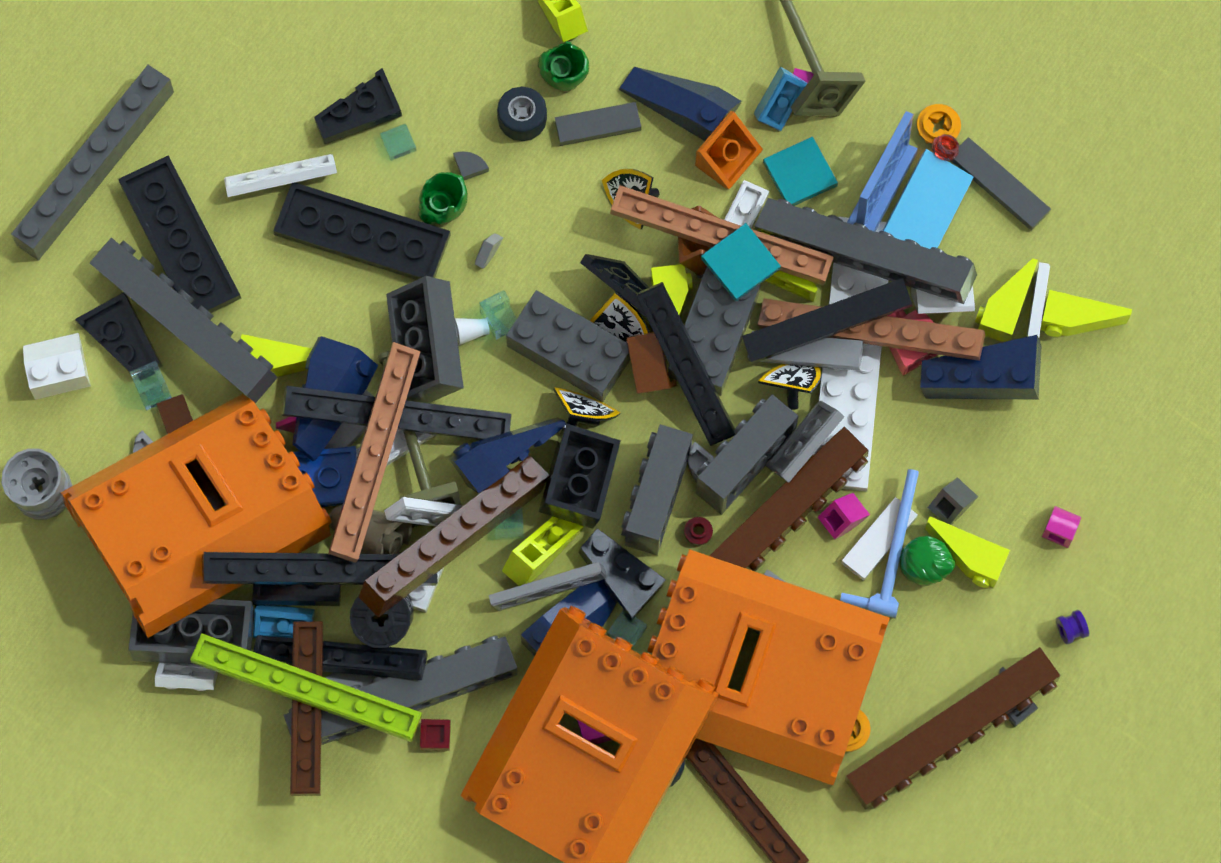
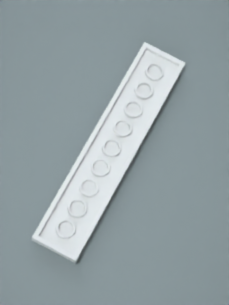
(852, 390)

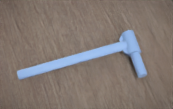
(884, 602)

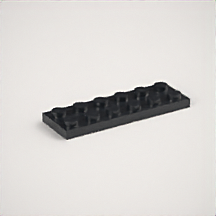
(361, 232)
(179, 235)

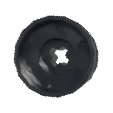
(379, 634)

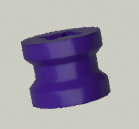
(1072, 627)

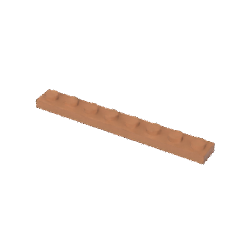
(711, 230)
(891, 332)
(374, 452)

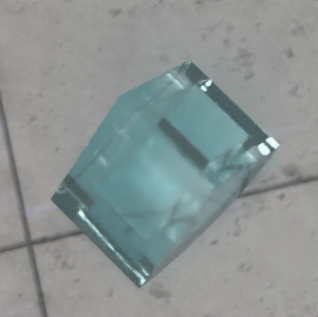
(150, 385)

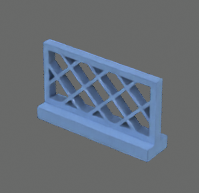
(886, 177)

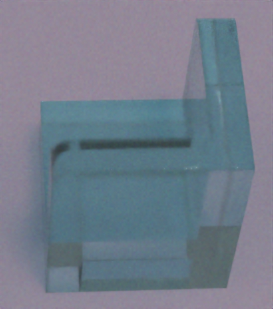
(498, 314)

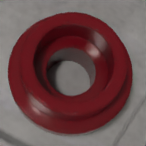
(696, 539)

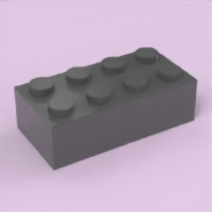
(425, 321)
(718, 327)
(569, 346)
(745, 454)
(658, 489)
(221, 619)

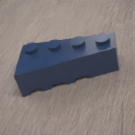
(1003, 372)

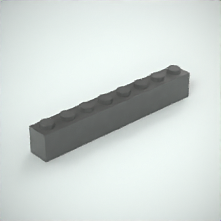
(92, 162)
(870, 251)
(185, 321)
(442, 680)

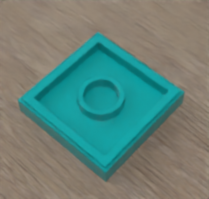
(800, 172)
(740, 262)

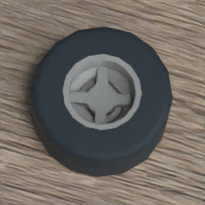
(526, 104)

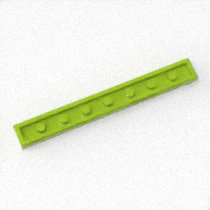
(306, 687)

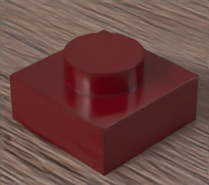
(435, 734)

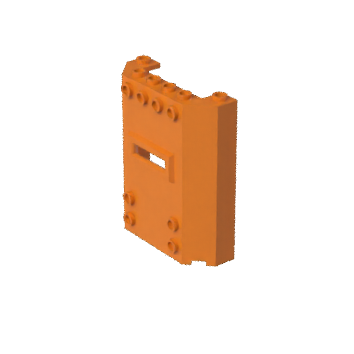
(157, 522)
(802, 674)
(560, 785)

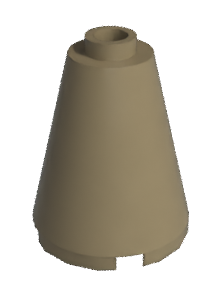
(382, 534)

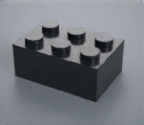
(579, 476)

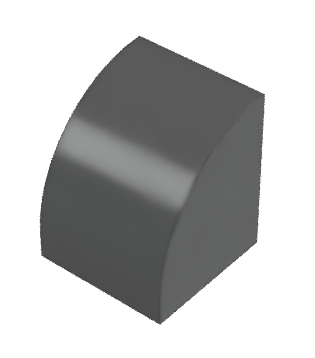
(952, 501)

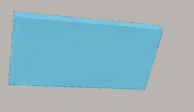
(928, 201)

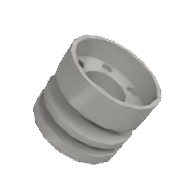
(26, 473)

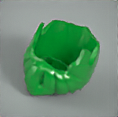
(564, 66)
(442, 198)
(926, 561)

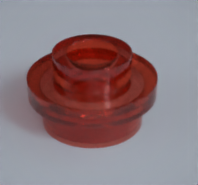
(945, 147)

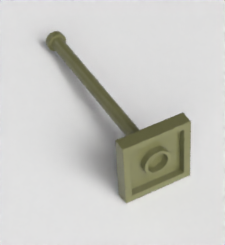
(827, 91)
(444, 493)

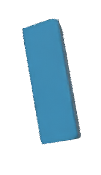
(777, 101)
(278, 620)

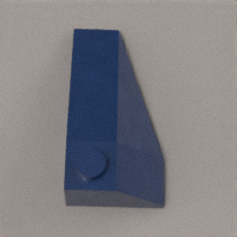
(683, 101)
(336, 369)
(487, 459)
(589, 598)

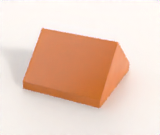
(727, 151)

